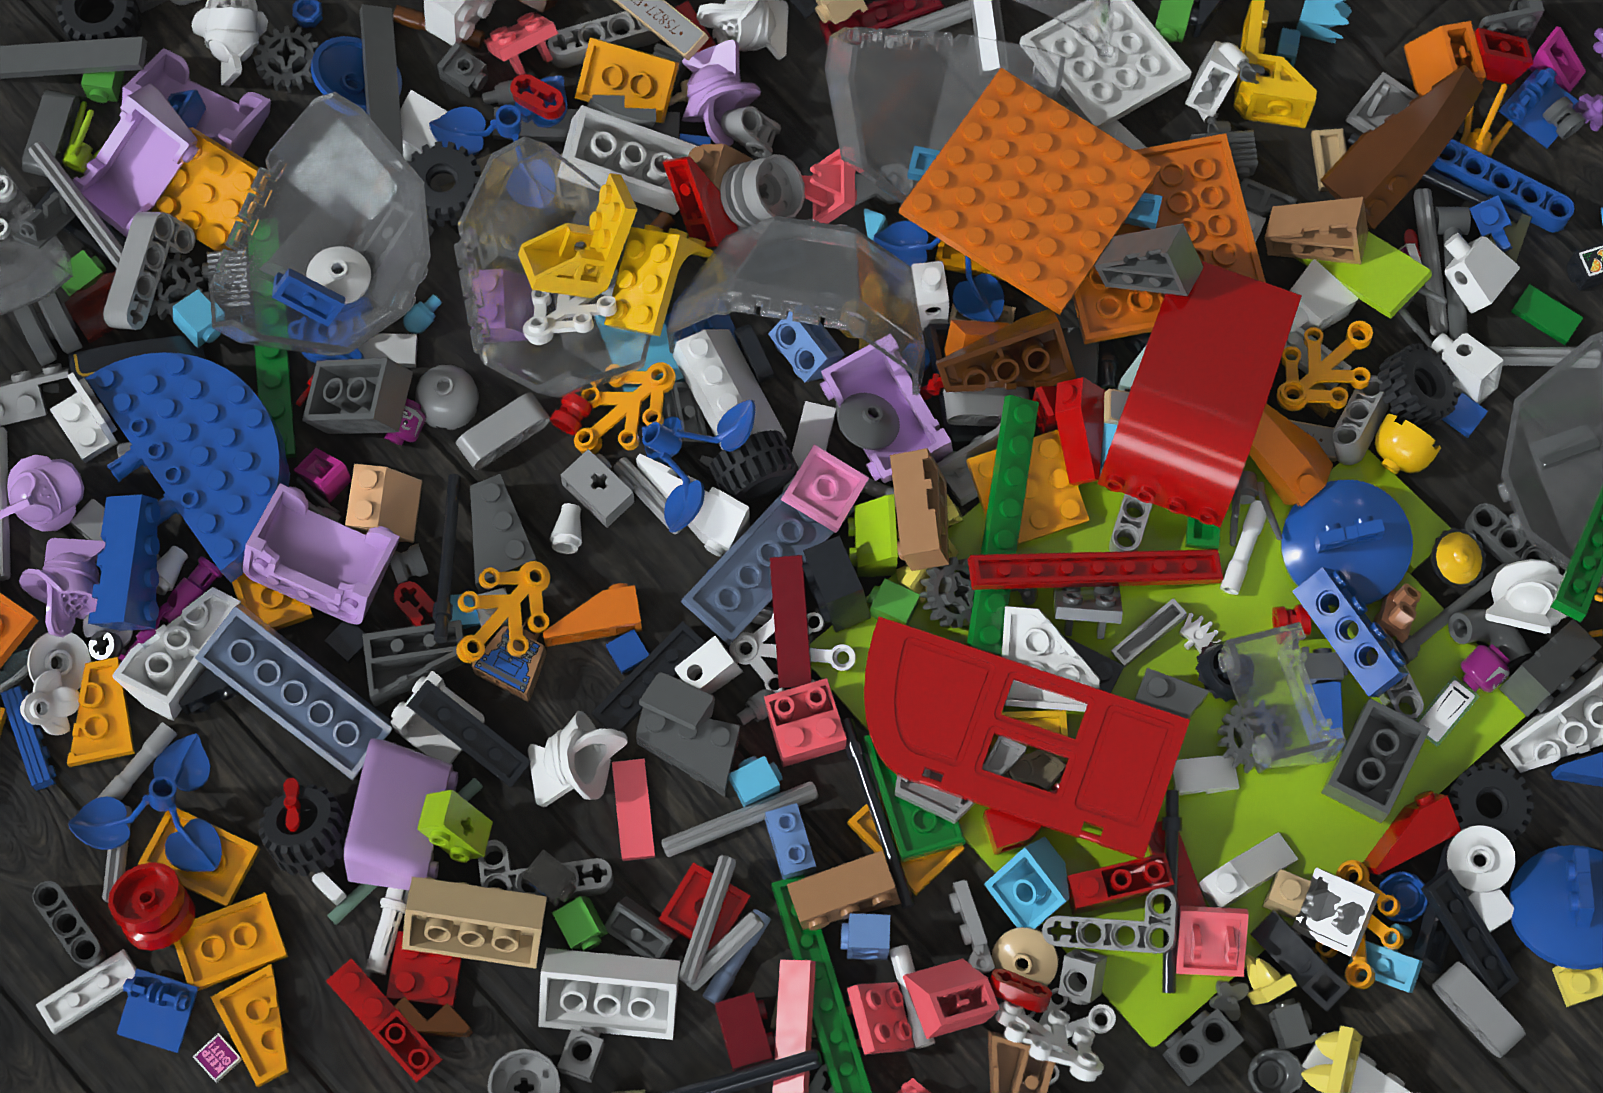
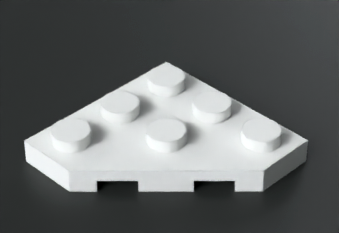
(1037, 643)

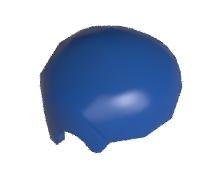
(1407, 891)

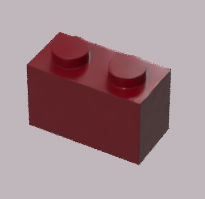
(744, 1031)

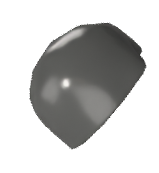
(1275, 1072)

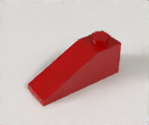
(698, 202)
(1080, 428)
(1413, 831)

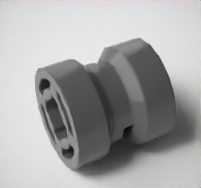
(1564, 118)
(408, 564)

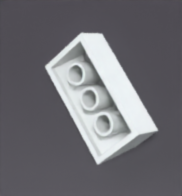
(721, 378)
(609, 993)

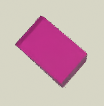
(1561, 57)
(324, 474)

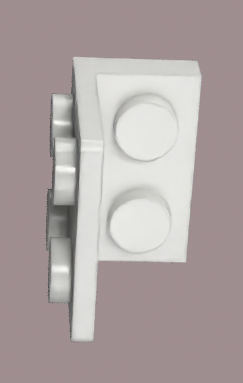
(85, 421)

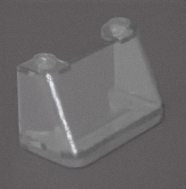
(1279, 699)

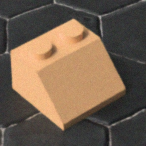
(383, 499)

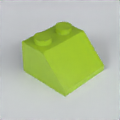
(874, 537)

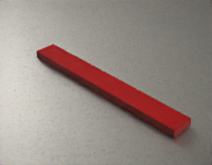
(1094, 569)

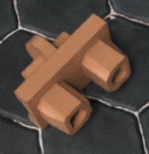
(1398, 612)

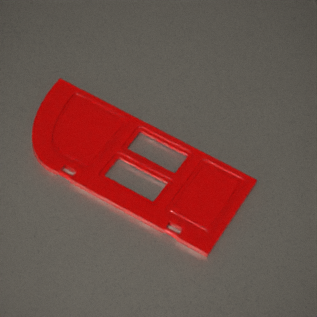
(943, 702)

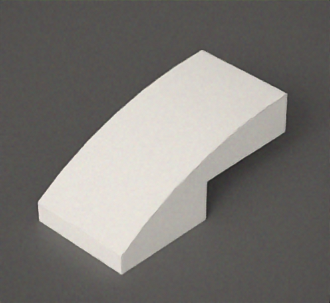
(1205, 774)

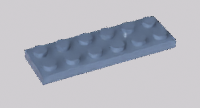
(741, 579)

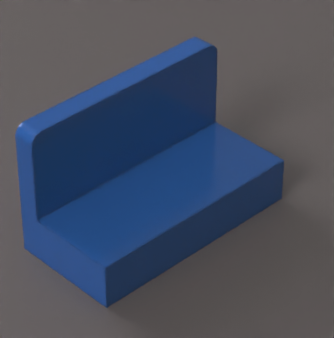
(307, 296)

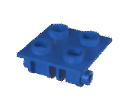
(1530, 103)
(157, 1010)

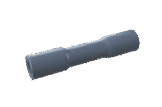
(726, 975)

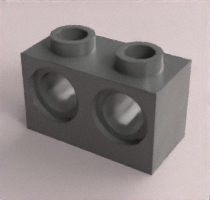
(1206, 1052)

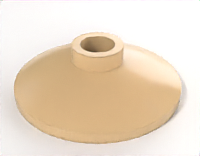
(1030, 945)

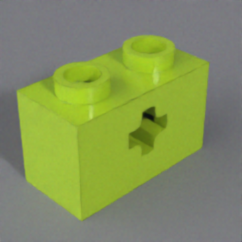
(454, 825)

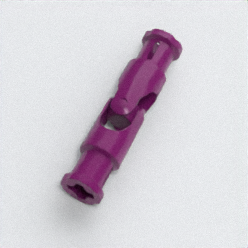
(183, 595)

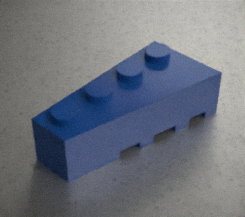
(128, 565)

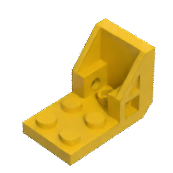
(1278, 98)
(586, 271)

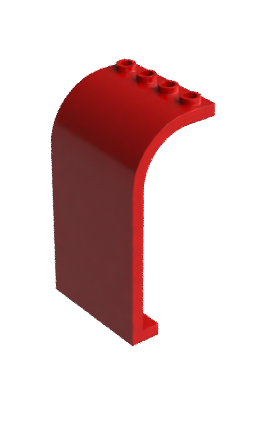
(1200, 394)

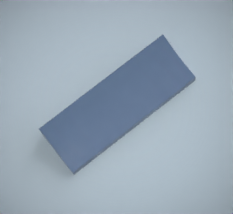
(294, 690)

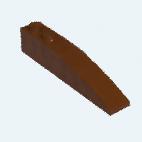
(1399, 152)

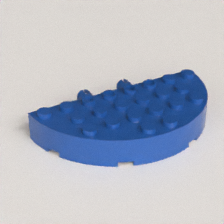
(201, 441)

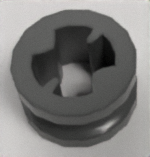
(98, 641)

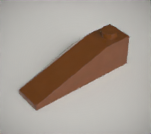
(1015, 356)

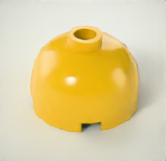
(1404, 446)

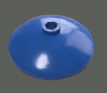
(340, 69)

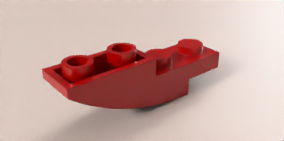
(383, 1020)

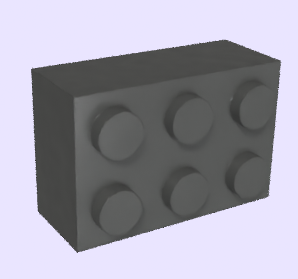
(357, 396)
(1375, 760)

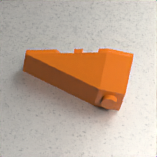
(1289, 458)

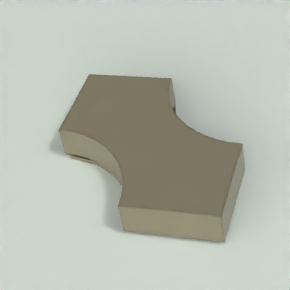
(1037, 769)

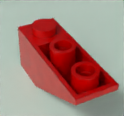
(1008, 831)
(1117, 883)

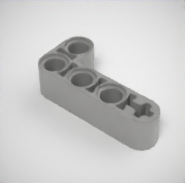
(602, 29)
(141, 265)
(503, 873)
(1110, 928)

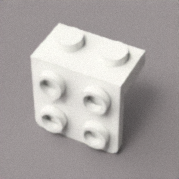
(421, 733)

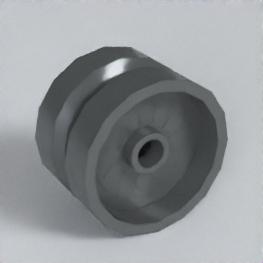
(47, 325)

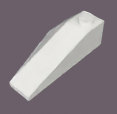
(721, 517)
(166, 664)
(1564, 728)

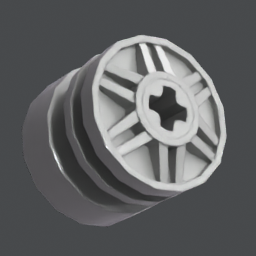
(762, 190)
(524, 1066)

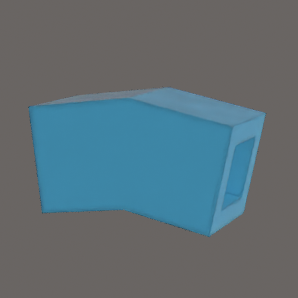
(1288, 44)

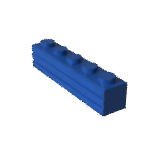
(29, 741)

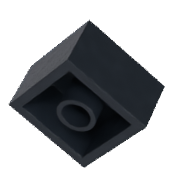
(835, 585)

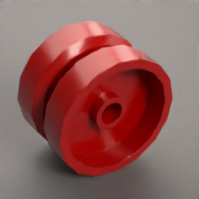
(151, 906)

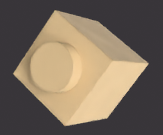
(1286, 894)

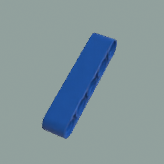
(1516, 185)

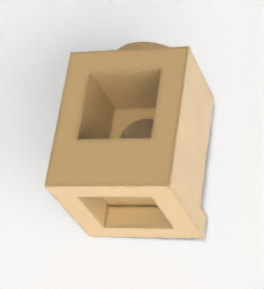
(838, 9)

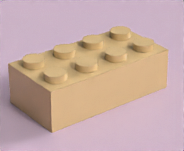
(473, 922)

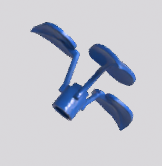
(467, 125)
(976, 299)
(665, 441)
(182, 766)

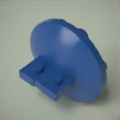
(1349, 530)
(1561, 906)

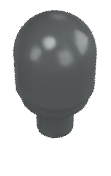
(501, 94)
(755, 708)

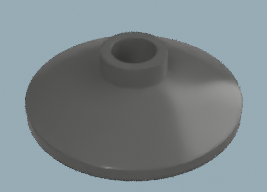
(864, 430)

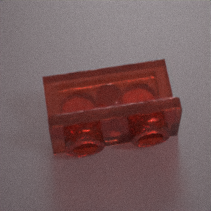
(88, 308)

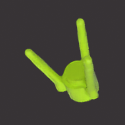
(79, 153)

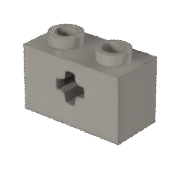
(603, 503)

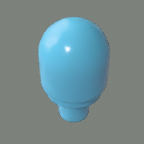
(421, 315)

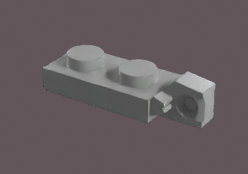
(972, 930)

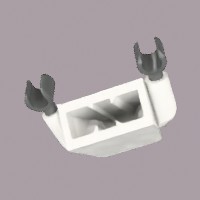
(1215, 80)

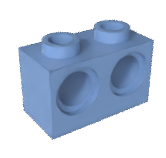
(808, 342)
(790, 842)
(866, 936)

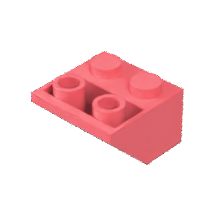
(805, 722)
(950, 997)

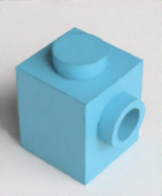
(194, 319)
(755, 780)

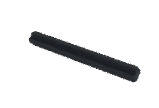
(756, 1074)

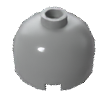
(447, 396)

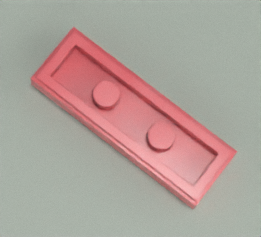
(633, 809)

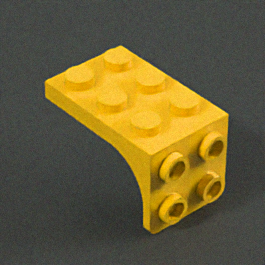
(649, 277)

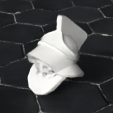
(748, 22)
(230, 33)
(1524, 595)
(574, 759)

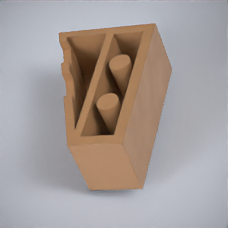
(1319, 230)
(920, 509)
(844, 890)
(1014, 1068)

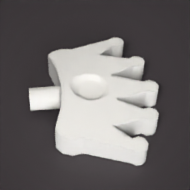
(1197, 635)

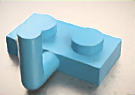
(1391, 966)

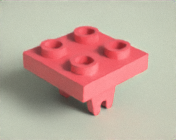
(528, 32)
(830, 188)
(1211, 941)
(880, 1018)

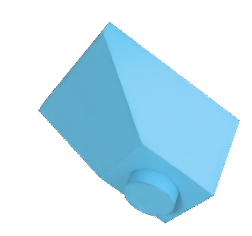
(1031, 884)

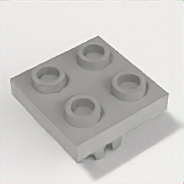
(1379, 102)
(1335, 912)

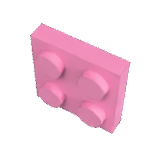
(825, 488)

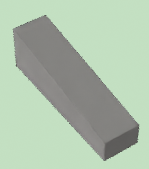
(1149, 632)

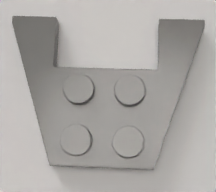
(949, 807)

